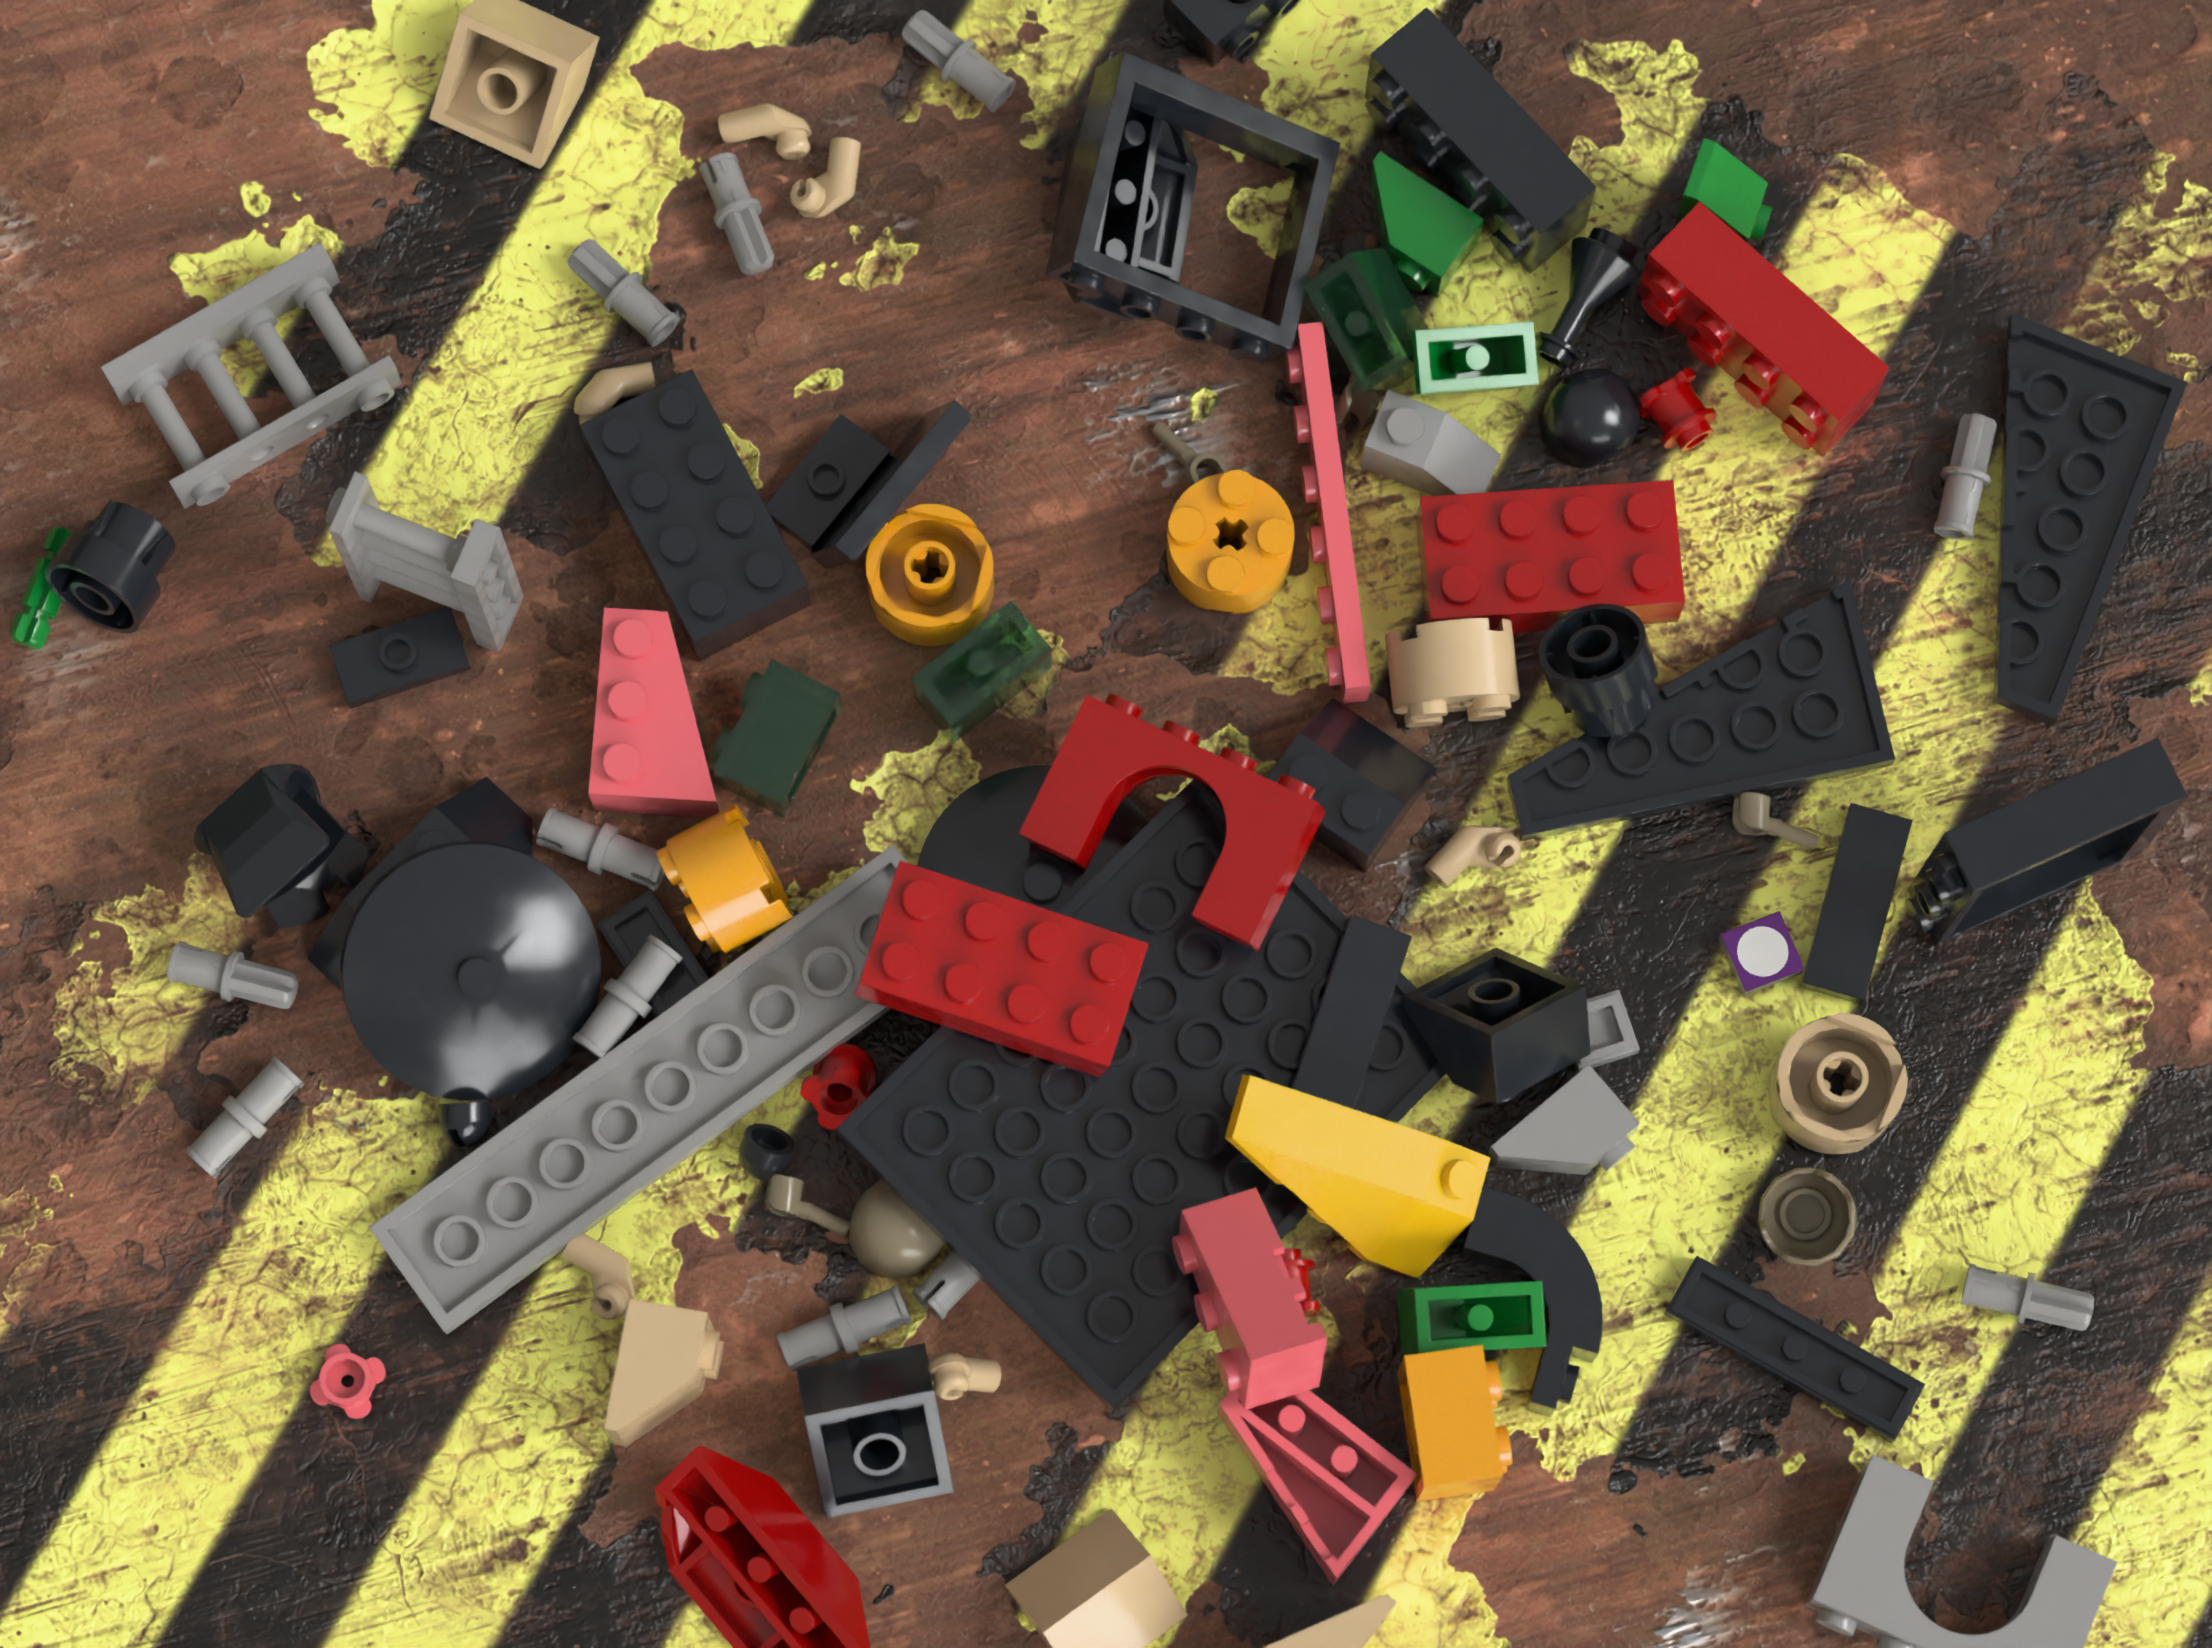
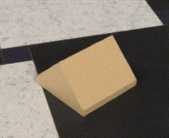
(1098, 1591)

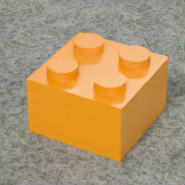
(1452, 1423)

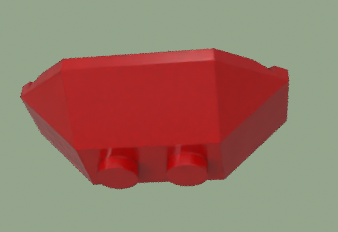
(756, 1559)

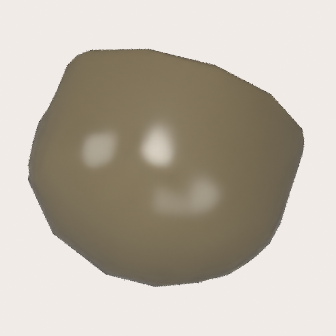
(1807, 1216)
(890, 1235)

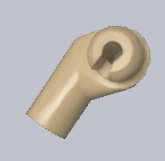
(768, 121)
(833, 188)
(609, 386)
(1476, 848)
(609, 1275)
(955, 1373)

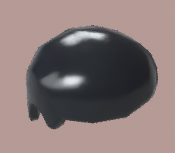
(1590, 417)

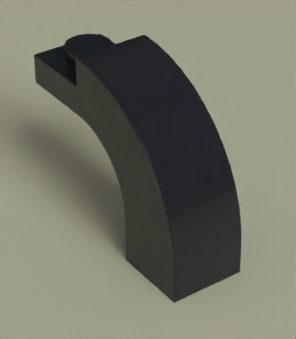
(1536, 1247)

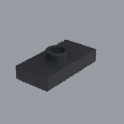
(827, 482)
(400, 657)

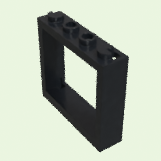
(1226, 121)
(2045, 842)

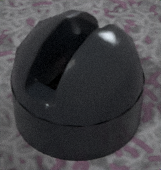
(465, 1122)
(765, 1150)

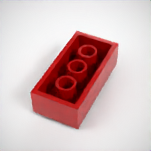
(1760, 331)
(1551, 553)
(1001, 969)

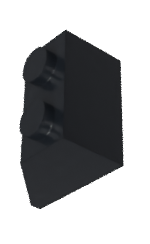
(1359, 780)
(1501, 1023)
(874, 1430)

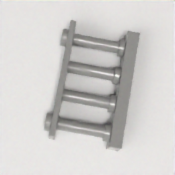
(251, 314)
(459, 572)

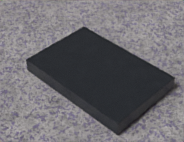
(891, 485)

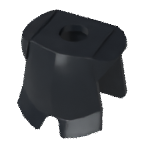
(280, 846)

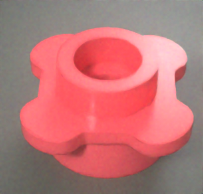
(339, 1364)

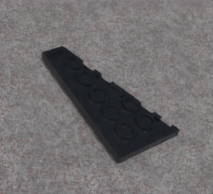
(2073, 476)
(1750, 720)

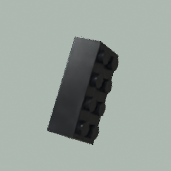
(1477, 141)
(695, 515)

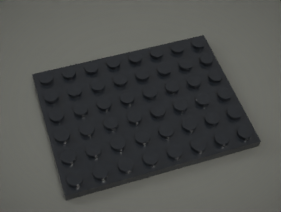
(1079, 1181)

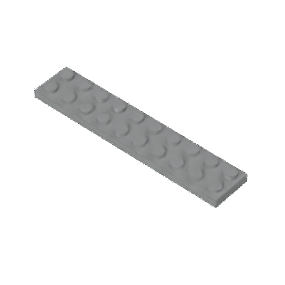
(641, 1106)

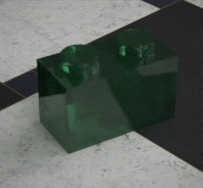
(1368, 317)
(981, 672)
(775, 737)

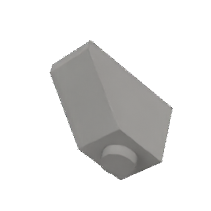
(1427, 449)
(1570, 1131)

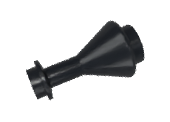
(1597, 271)

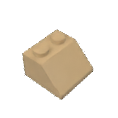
(513, 77)
(659, 1367)

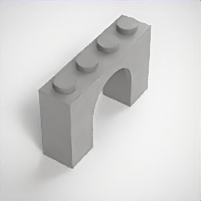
(1867, 1587)

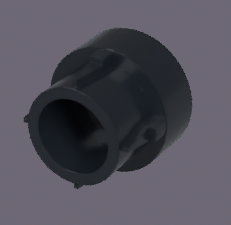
(112, 567)
(1600, 668)

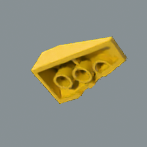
(1372, 1180)

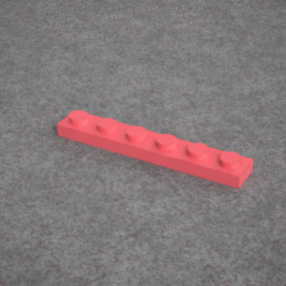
(1332, 537)

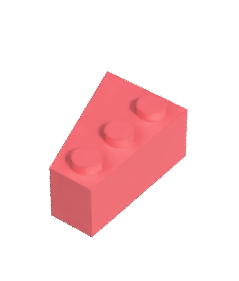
(644, 724)
(1249, 1299)
(1320, 1471)

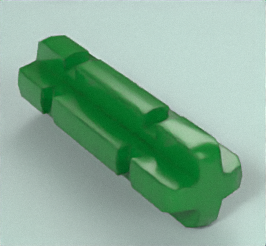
(39, 600)

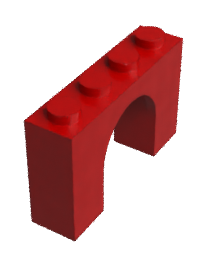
(1116, 751)

